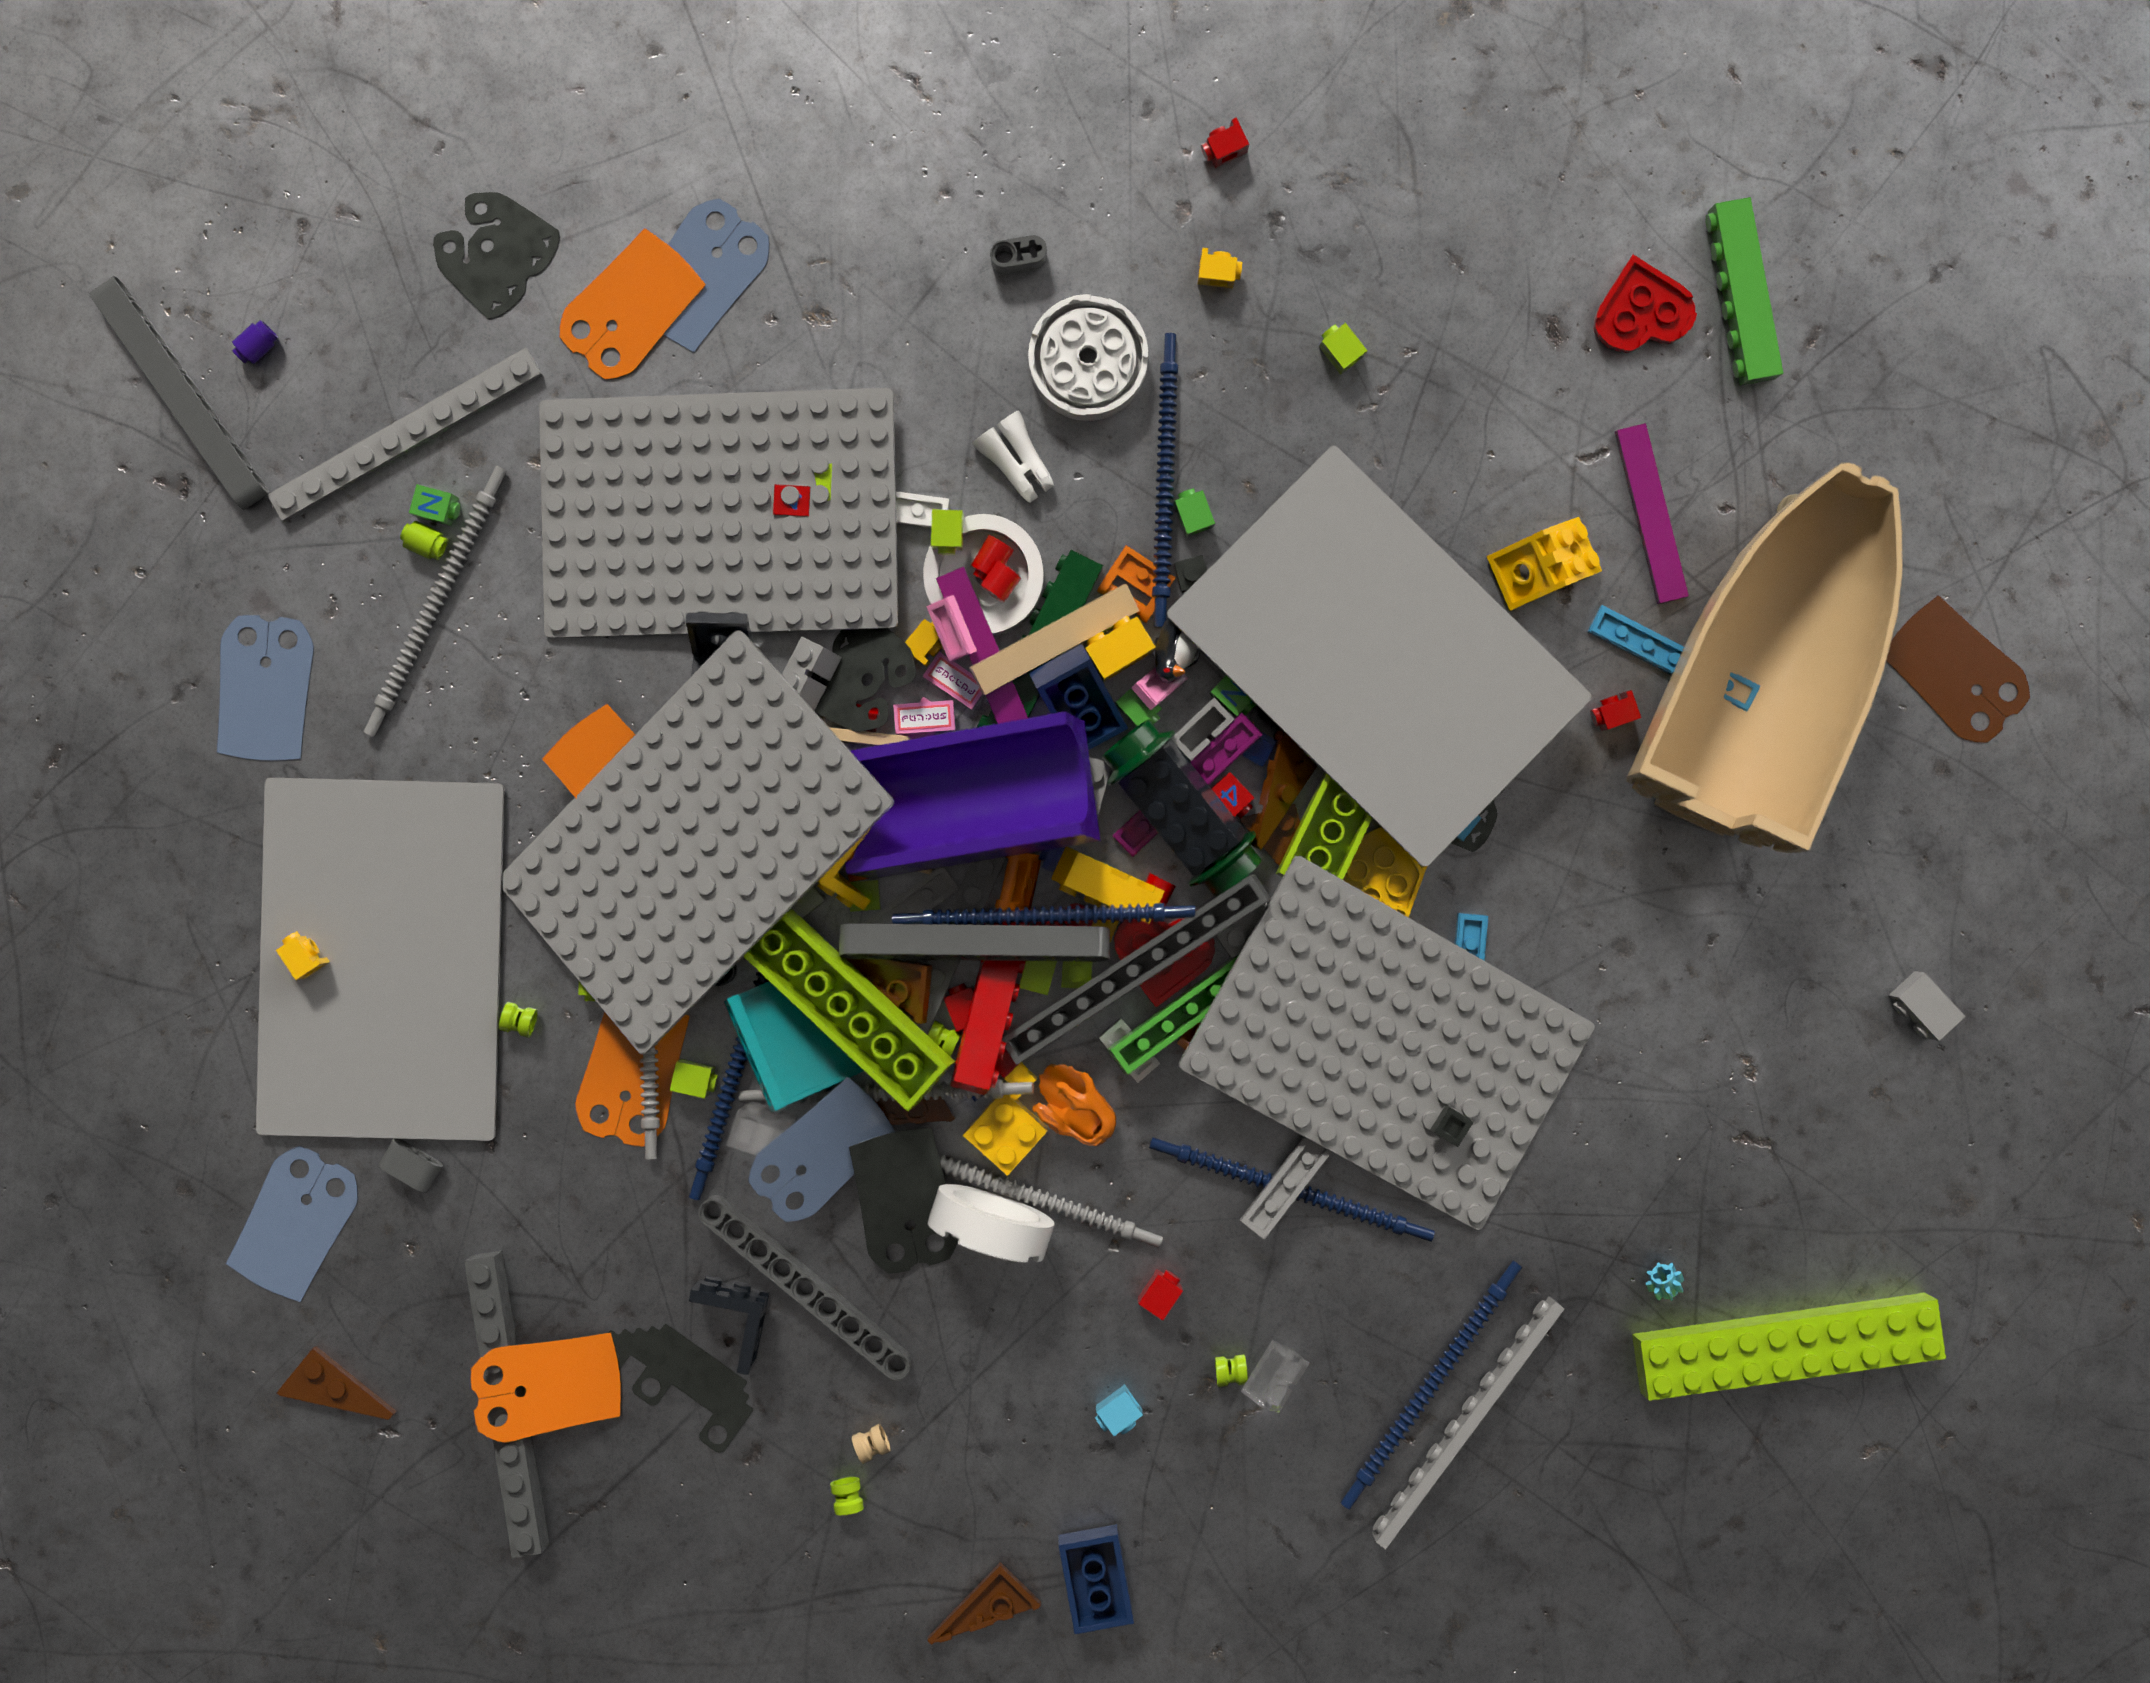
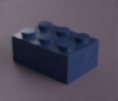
(1075, 687)
(1095, 1579)

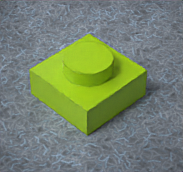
(871, 891)
(1075, 974)

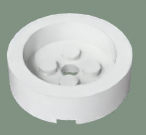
(1082, 388)
(1024, 561)
(991, 1223)

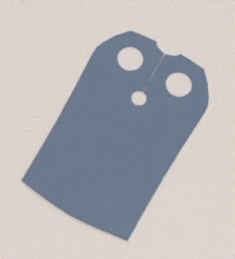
(723, 276)
(260, 705)
(822, 1145)
(283, 1236)

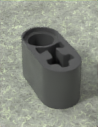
(1027, 262)
(410, 1165)

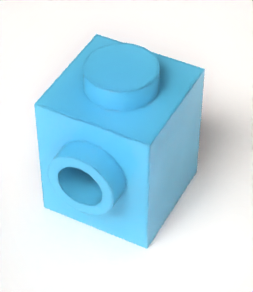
(1118, 1412)

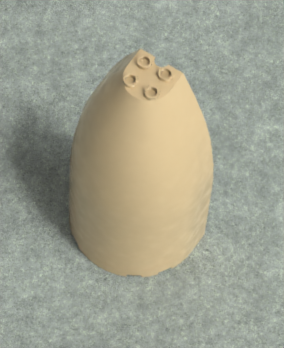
(1813, 626)

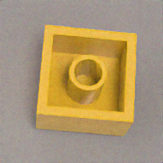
(1119, 648)
(1005, 1132)

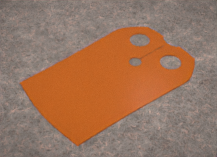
(639, 291)
(588, 748)
(616, 1068)
(564, 1386)

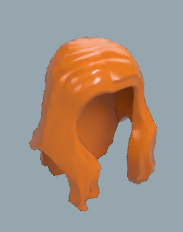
(1074, 1105)

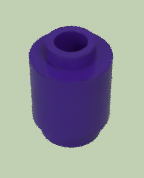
(254, 342)

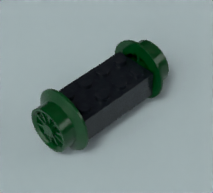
(1182, 808)

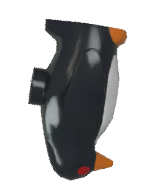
(1173, 652)

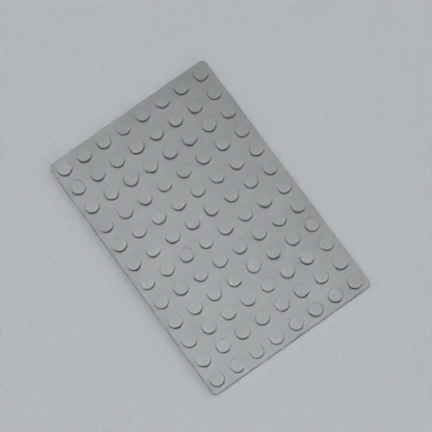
(672, 511)
(1379, 656)
(694, 841)
(408, 911)
(1374, 1024)

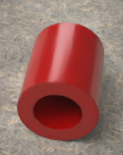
(990, 553)

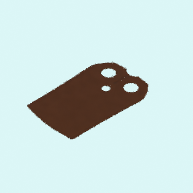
(1945, 659)

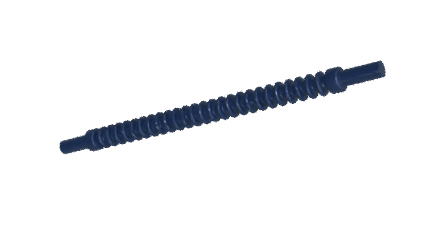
(1168, 369)
(1157, 912)
(705, 1163)
(1398, 1224)
(1365, 1475)

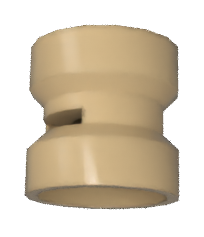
(871, 1443)

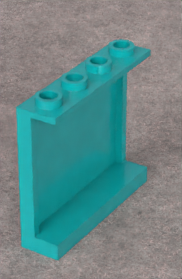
(786, 1047)

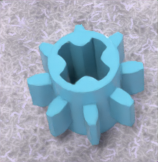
(1665, 1281)

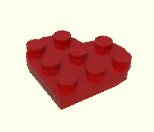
(1643, 307)
(1169, 981)

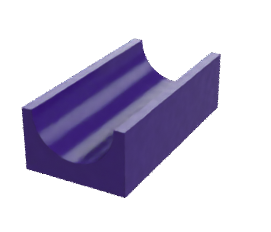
(979, 796)

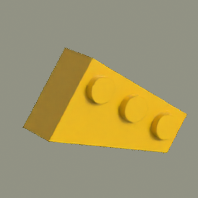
(1102, 882)

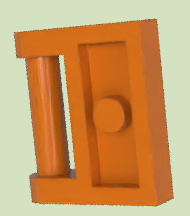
(1138, 573)
(1019, 882)

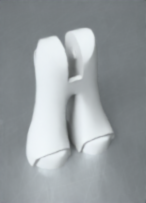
(993, 447)

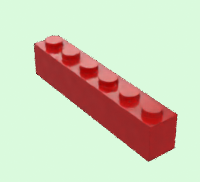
(986, 1023)

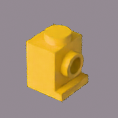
(1218, 269)
(924, 642)
(301, 956)

